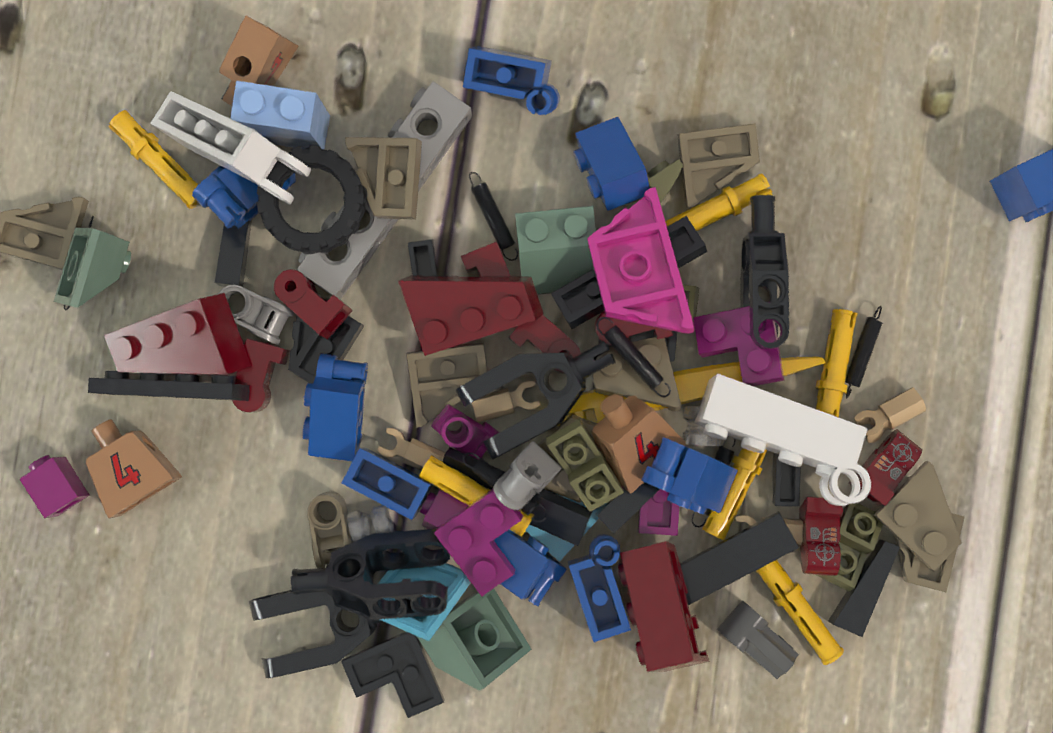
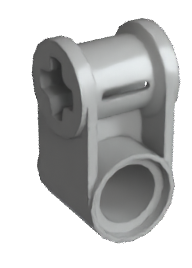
(260, 315)
(526, 477)

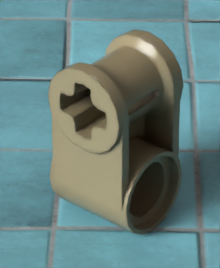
(328, 533)

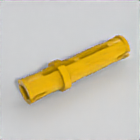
(146, 147)
(727, 203)
(837, 354)
(748, 465)
(462, 487)
(810, 625)

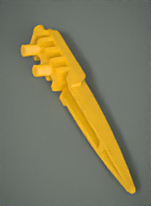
(690, 385)

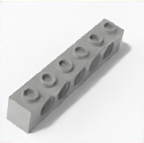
(428, 104)

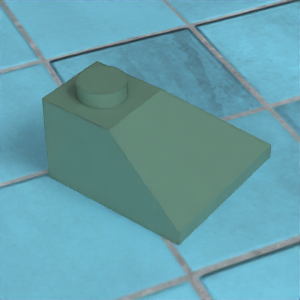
(91, 265)
(477, 641)

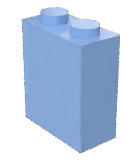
(281, 114)

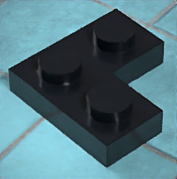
(400, 662)

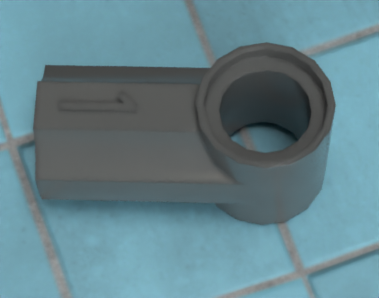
(751, 634)

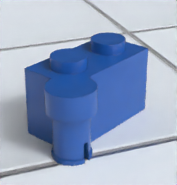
(513, 77)
(231, 196)
(335, 408)
(690, 477)
(532, 566)
(599, 590)

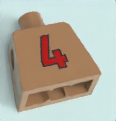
(255, 56)
(631, 437)
(127, 469)

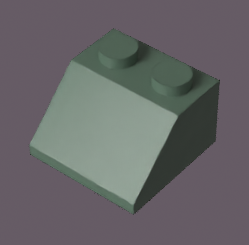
(555, 246)

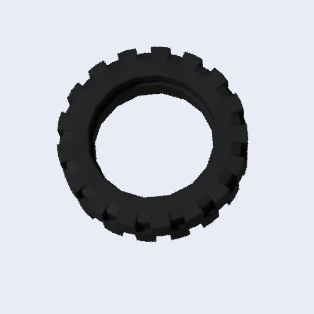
(341, 230)

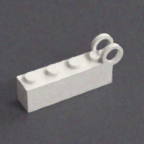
(225, 142)
(787, 429)

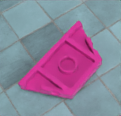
(639, 268)

